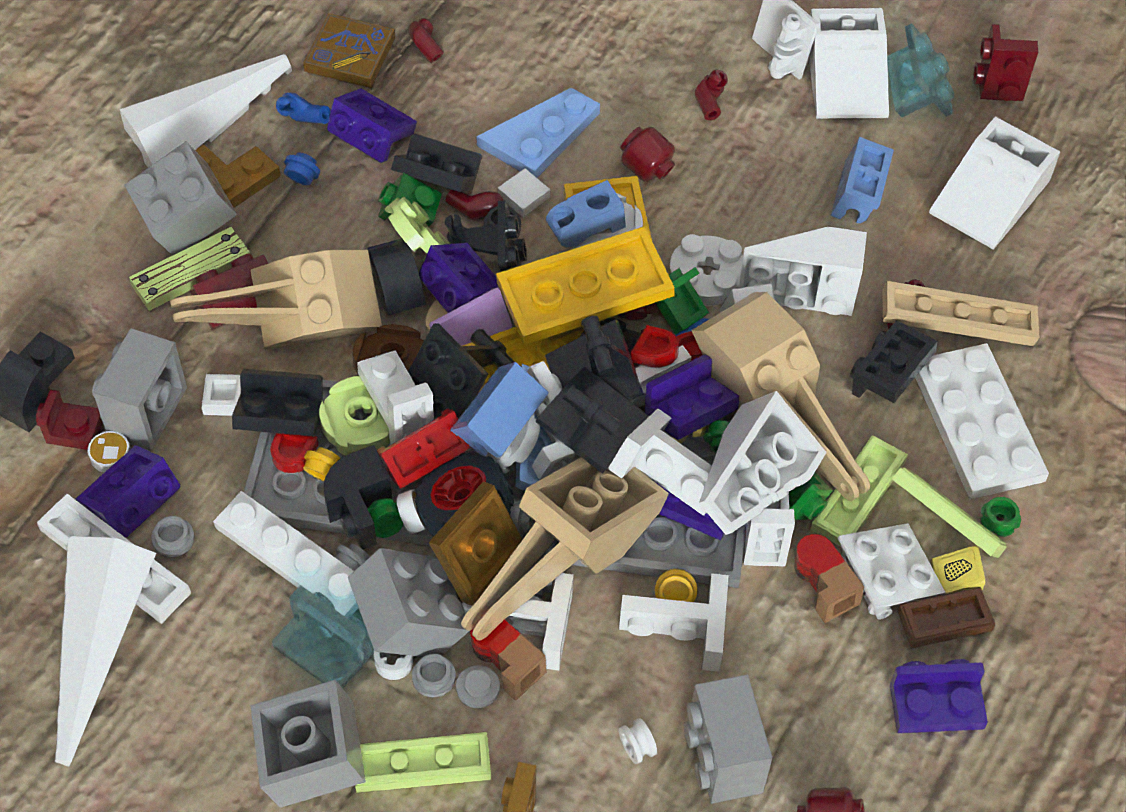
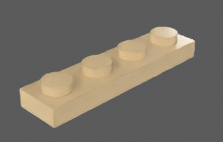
(960, 313)

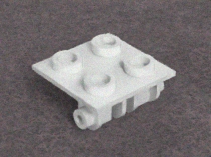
(786, 35)
(890, 567)

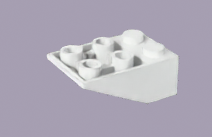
(849, 63)
(995, 182)
(809, 269)

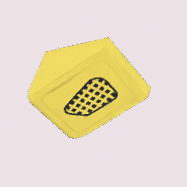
(959, 570)

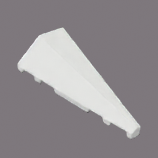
(198, 111)
(100, 596)

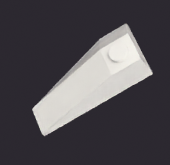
(758, 462)

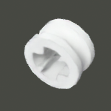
(393, 672)
(637, 741)

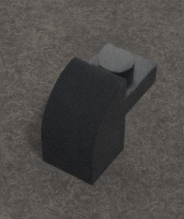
(396, 276)
(27, 378)
(350, 490)

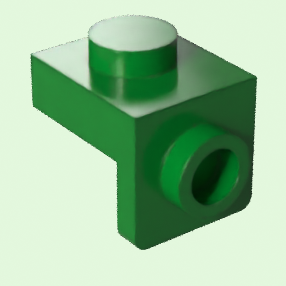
(413, 191)
(685, 305)
(809, 498)

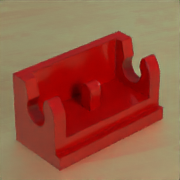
(423, 450)

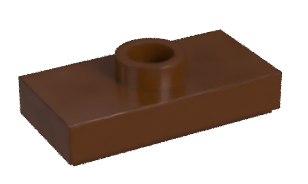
(946, 617)

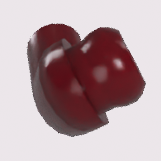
(421, 35)
(708, 92)
(473, 206)

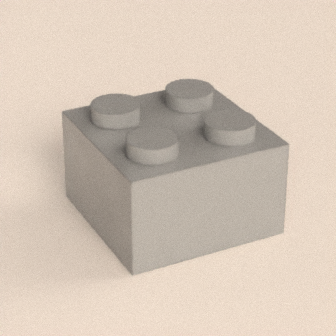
(180, 199)
(140, 388)
(407, 603)
(728, 739)
(307, 744)

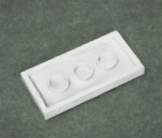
(980, 422)

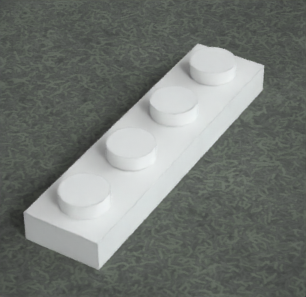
(287, 551)
(161, 589)

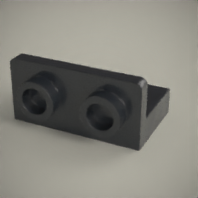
(439, 163)
(892, 362)
(278, 402)

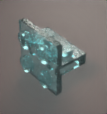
(919, 76)
(324, 639)

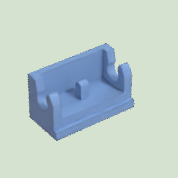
(862, 179)
(500, 410)

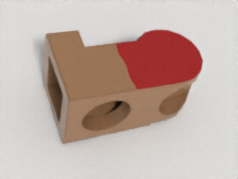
(829, 575)
(513, 655)

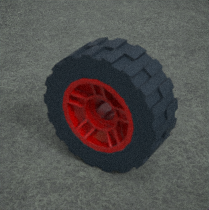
(453, 483)

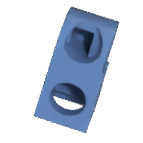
(587, 215)

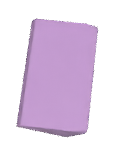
(483, 312)

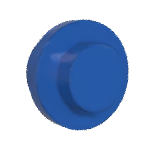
(301, 168)

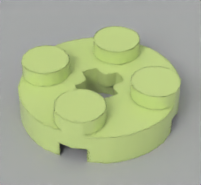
(410, 224)
(338, 422)

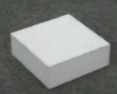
(524, 192)
(220, 394)

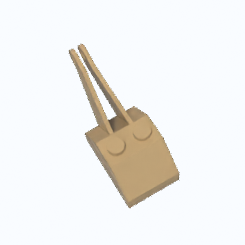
(298, 299)
(764, 351)
(591, 519)

